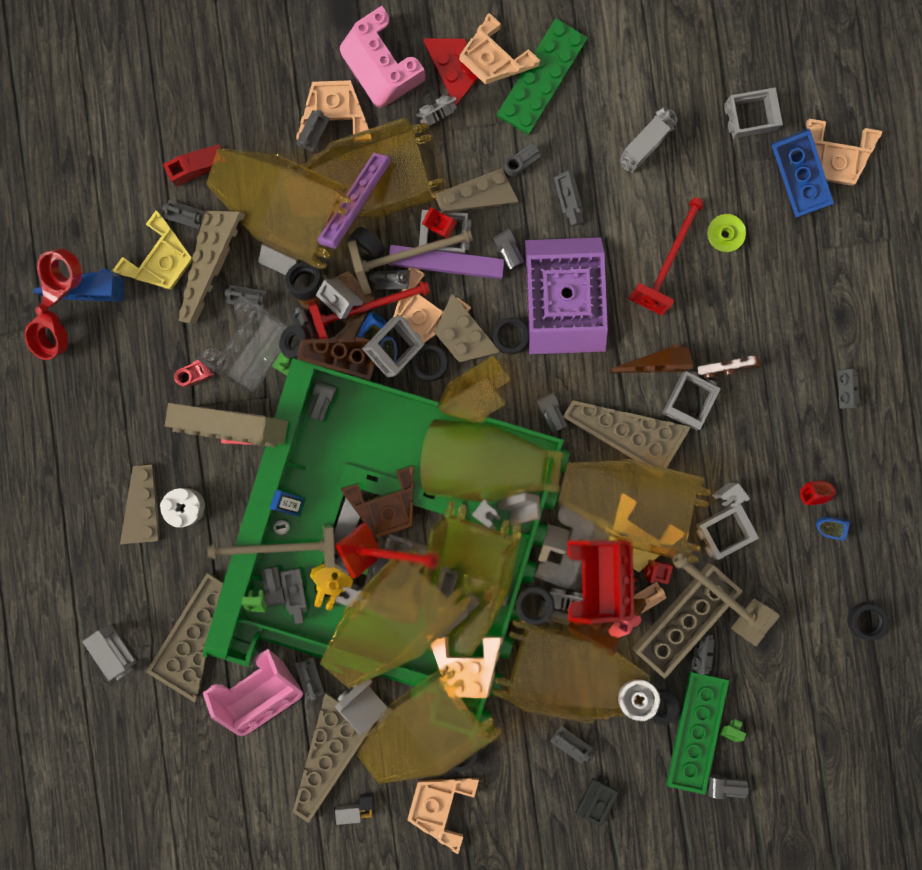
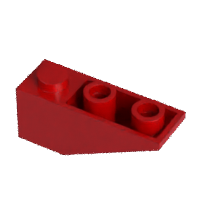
(190, 165)

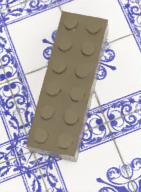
(226, 425)
(685, 622)

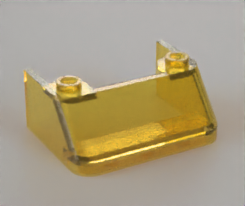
(474, 392)

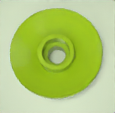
(732, 226)

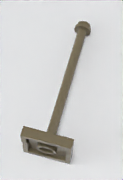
(362, 267)
(325, 546)
(754, 619)

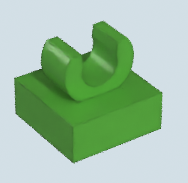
(282, 364)
(254, 604)
(732, 731)

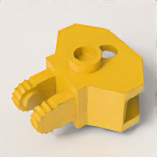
(329, 584)

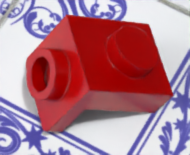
(439, 222)
(657, 572)

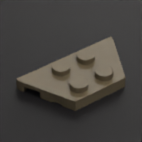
(462, 334)

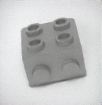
(361, 707)

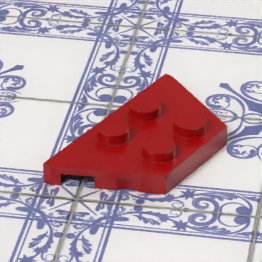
(446, 58)

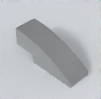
(346, 524)

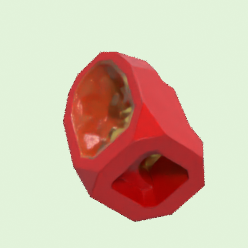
(817, 492)

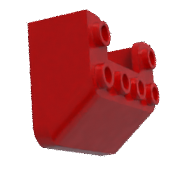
(606, 581)

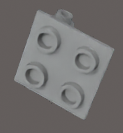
(444, 103)
(559, 594)

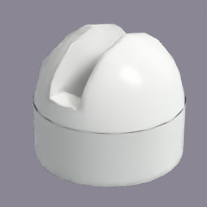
(283, 531)

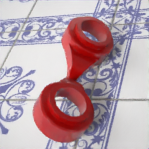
(54, 288)

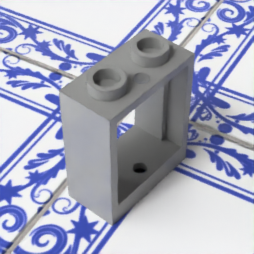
(771, 106)
(644, 144)
(459, 217)
(378, 355)
(683, 418)
(742, 520)
(110, 653)

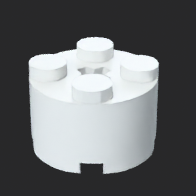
(172, 511)
(649, 704)

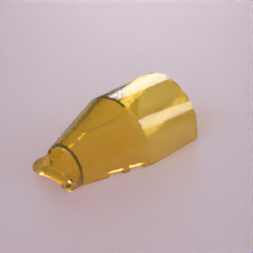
(483, 462)

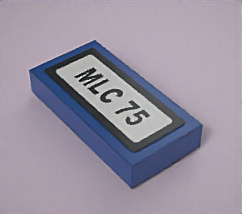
(287, 503)

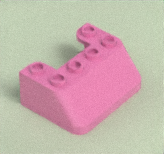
(374, 64)
(255, 697)

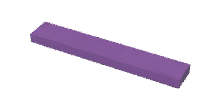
(358, 194)
(451, 263)

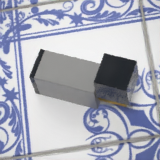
(352, 813)

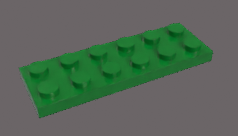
(539, 84)
(697, 732)

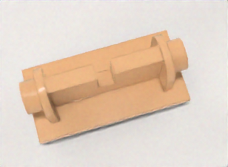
(652, 594)

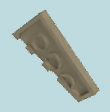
(481, 192)
(141, 512)

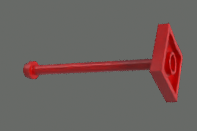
(651, 298)
(322, 320)
(361, 550)

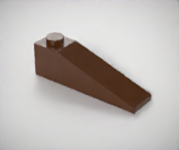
(339, 355)
(667, 360)

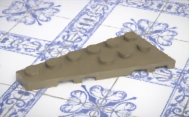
(208, 259)
(631, 434)
(181, 657)
(329, 754)

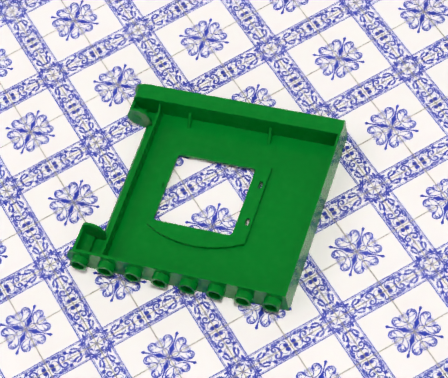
(362, 434)

